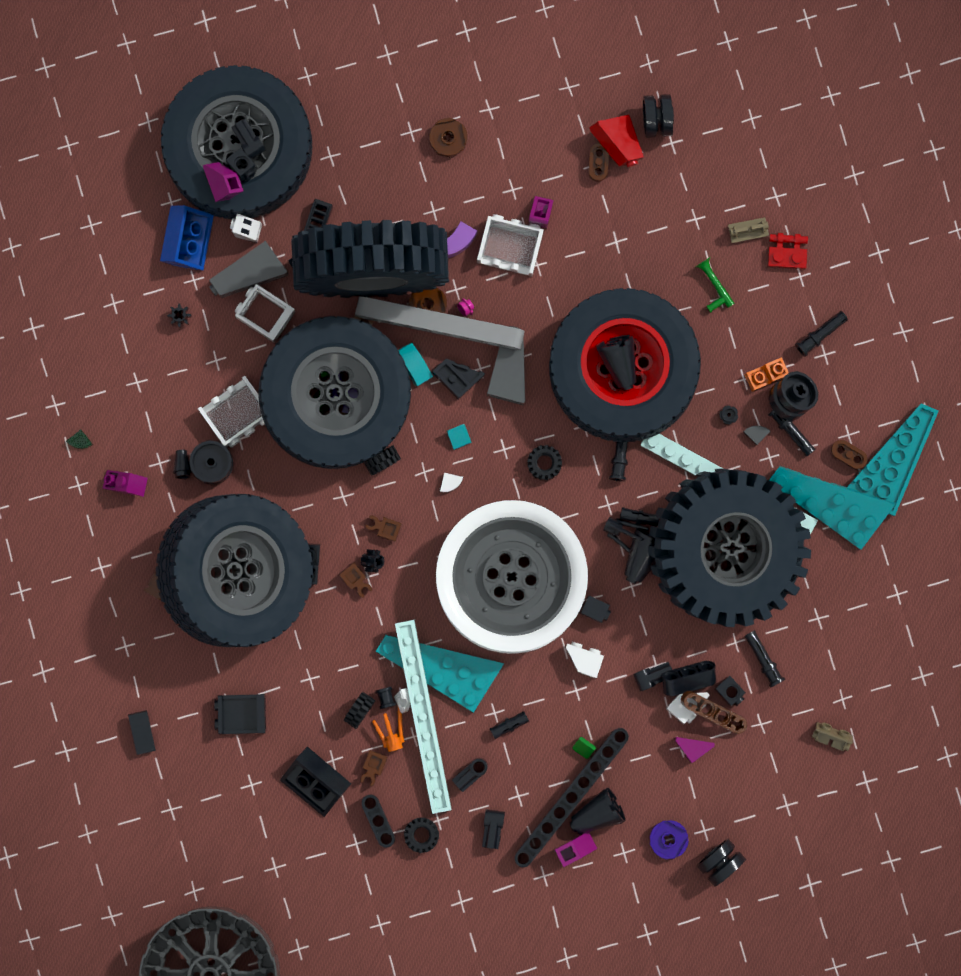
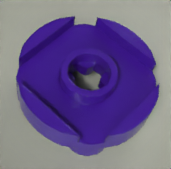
(671, 850)

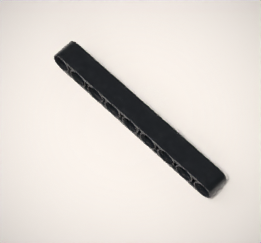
(573, 787)

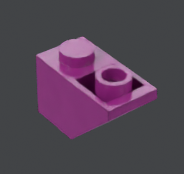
(222, 181)
(125, 483)
(575, 849)

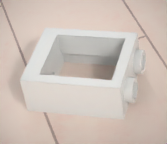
(251, 294)

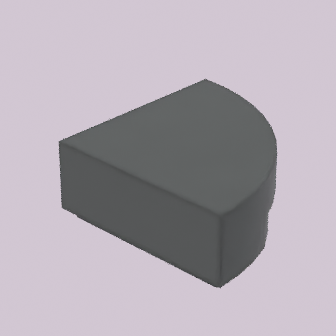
(756, 433)

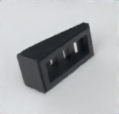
(322, 204)

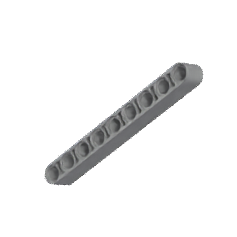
(439, 323)

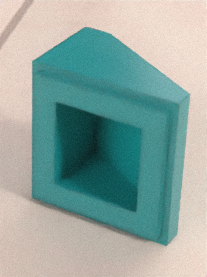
(459, 436)

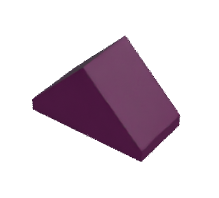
(541, 211)
(693, 748)

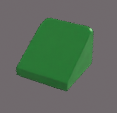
(584, 747)

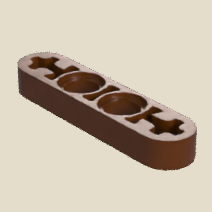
(713, 713)

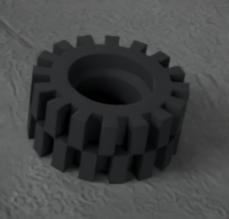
(547, 451)
(382, 460)
(359, 710)
(433, 835)

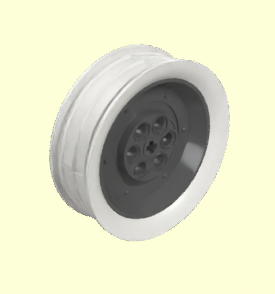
(520, 532)

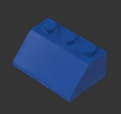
(186, 237)

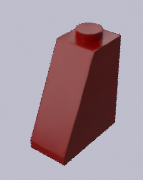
(619, 140)

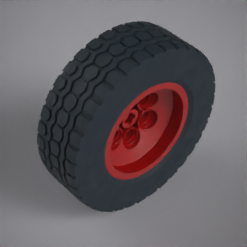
(659, 337)

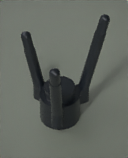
(615, 527)

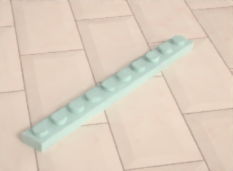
(693, 463)
(423, 716)

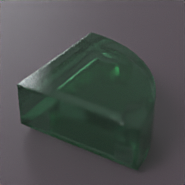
(79, 440)

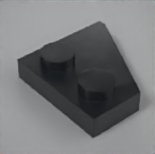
(457, 377)

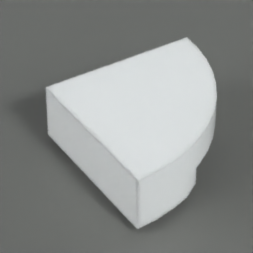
(450, 482)
(403, 700)

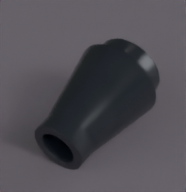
(182, 466)

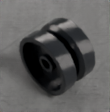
(661, 115)
(793, 395)
(200, 459)
(719, 860)

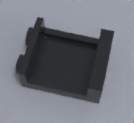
(240, 714)

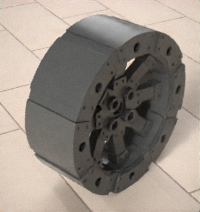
(198, 918)

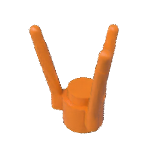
(393, 741)

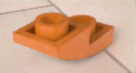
(766, 374)

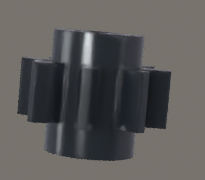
(179, 321)
(372, 560)

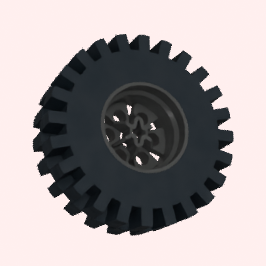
(370, 259)
(766, 573)

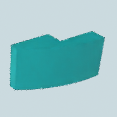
(415, 364)

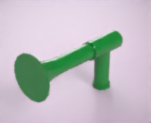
(724, 296)

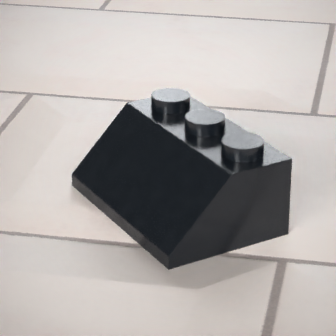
(315, 781)

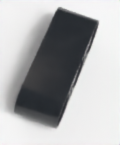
(689, 678)
(385, 828)

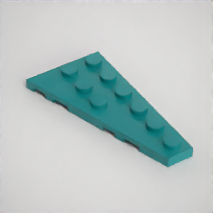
(895, 462)
(839, 507)
(451, 673)

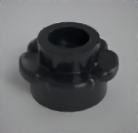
(728, 409)

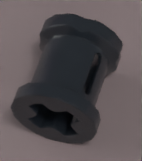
(385, 697)

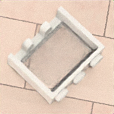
(510, 245)
(234, 413)

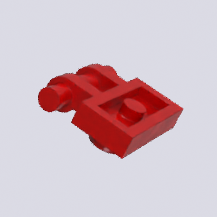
(787, 257)

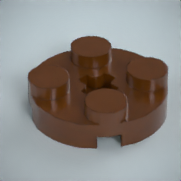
(454, 128)
(435, 296)

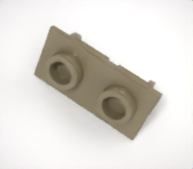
(748, 230)
(841, 739)

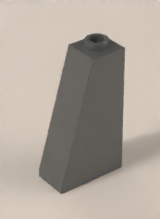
(254, 268)
(508, 376)

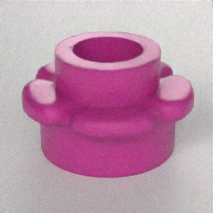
(465, 307)

